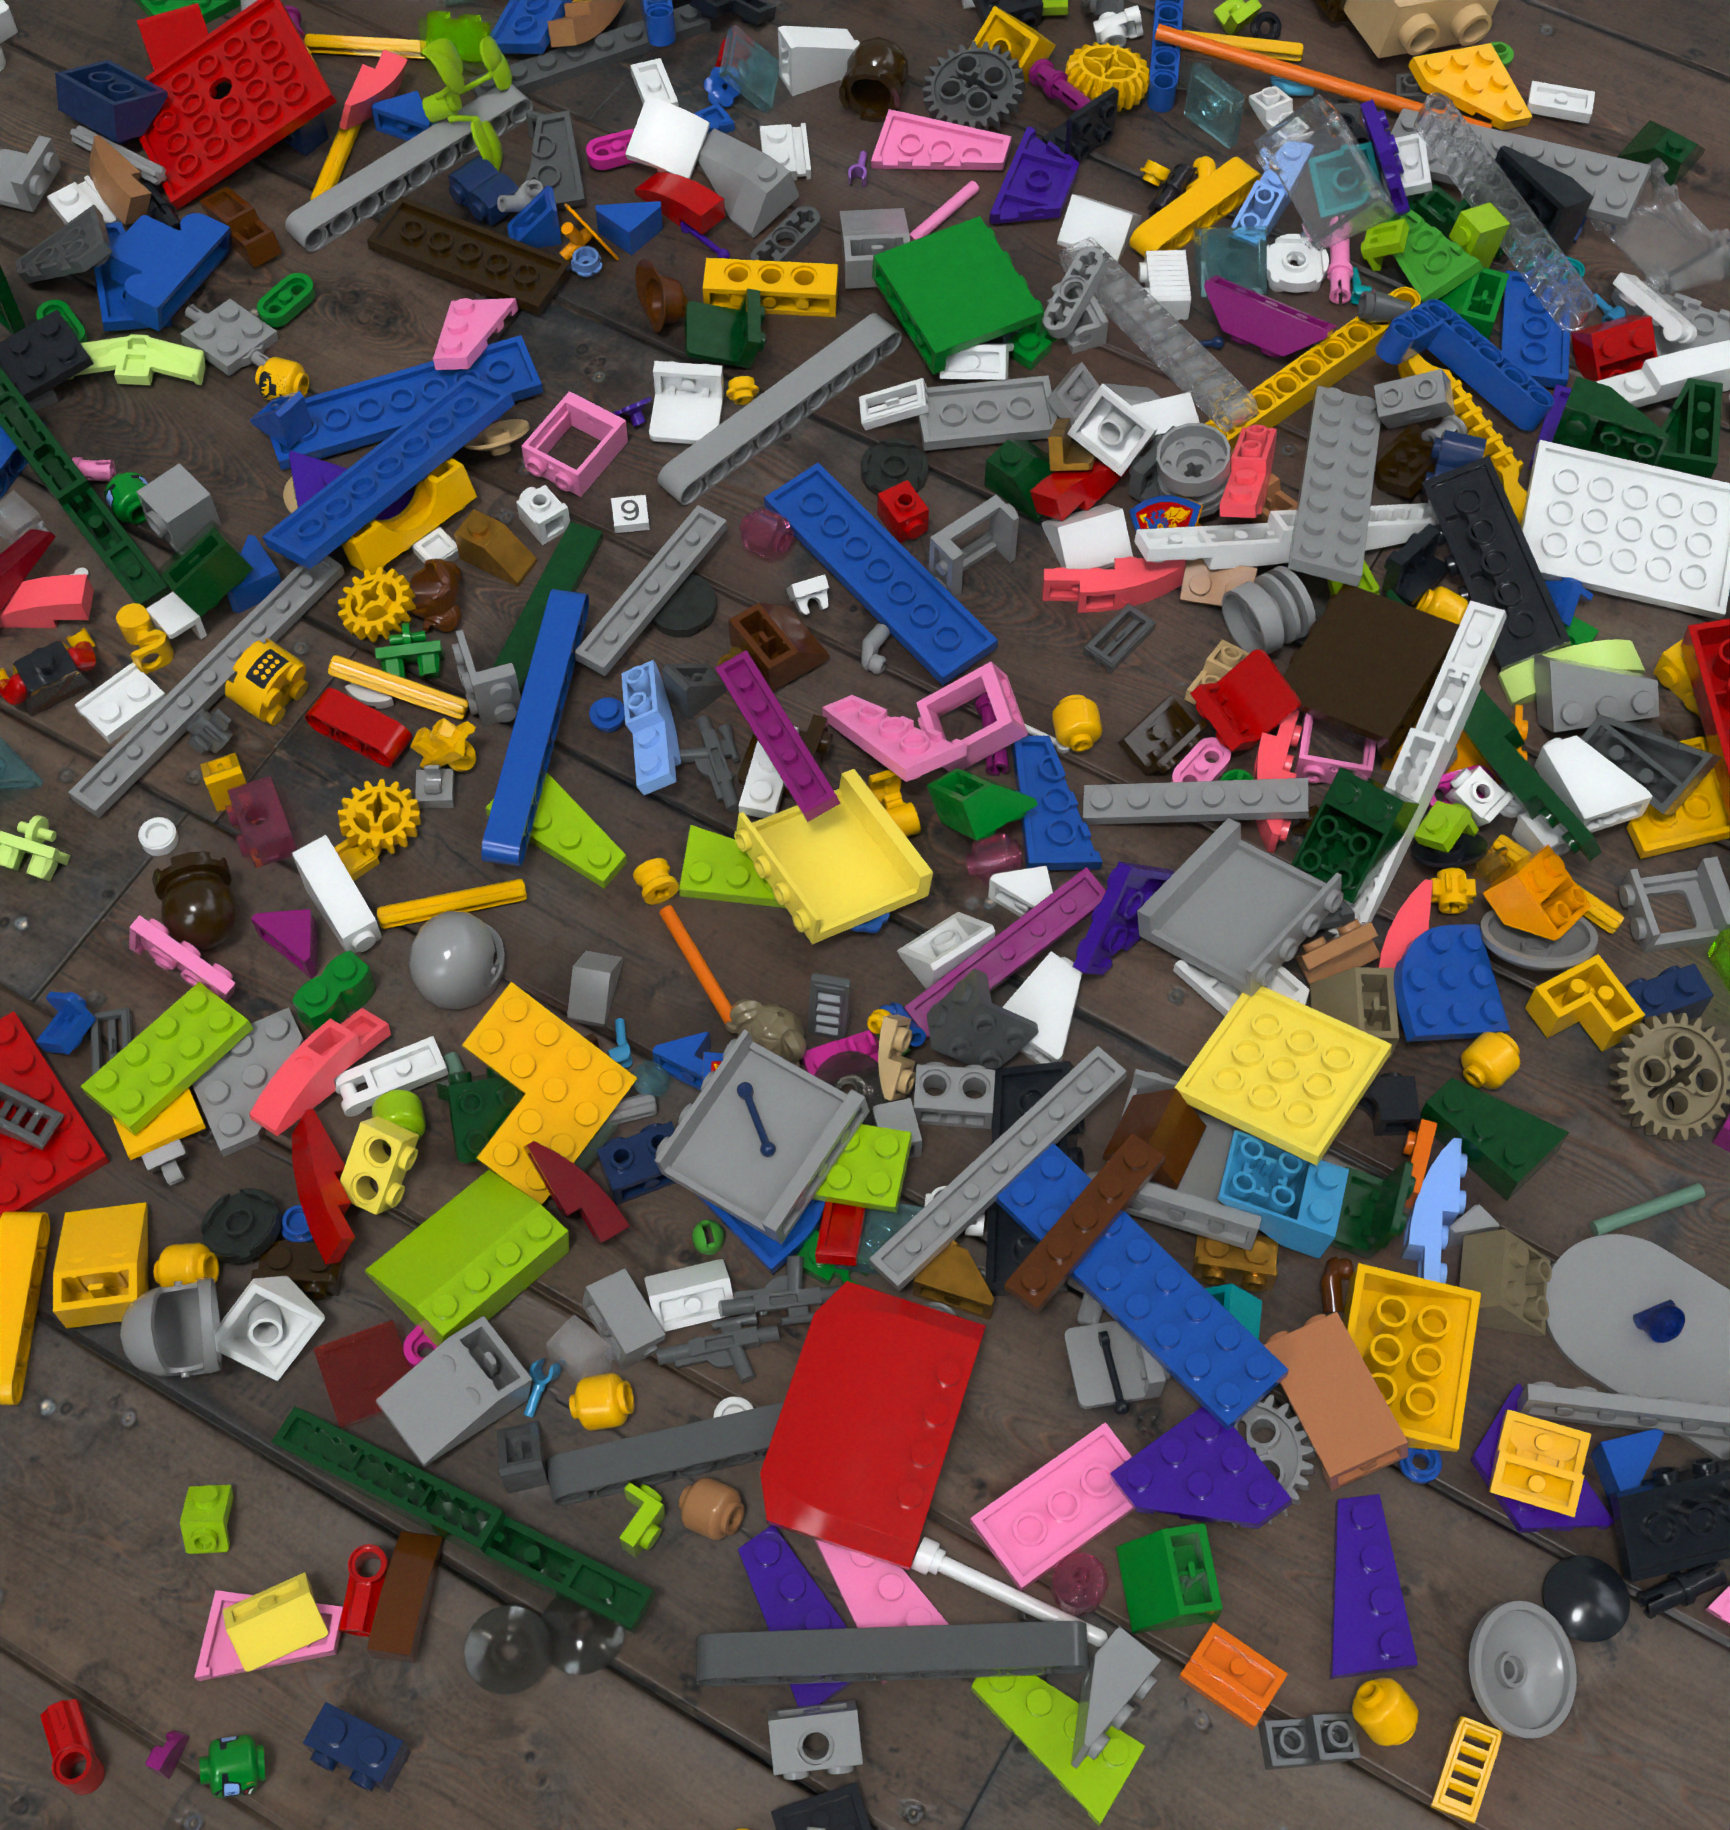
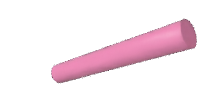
(945, 211)

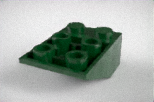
(1608, 424)
(205, 569)
(1354, 831)

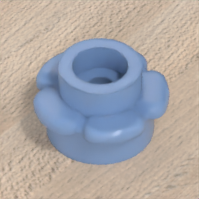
(586, 261)

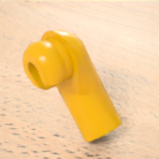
(1205, 166)

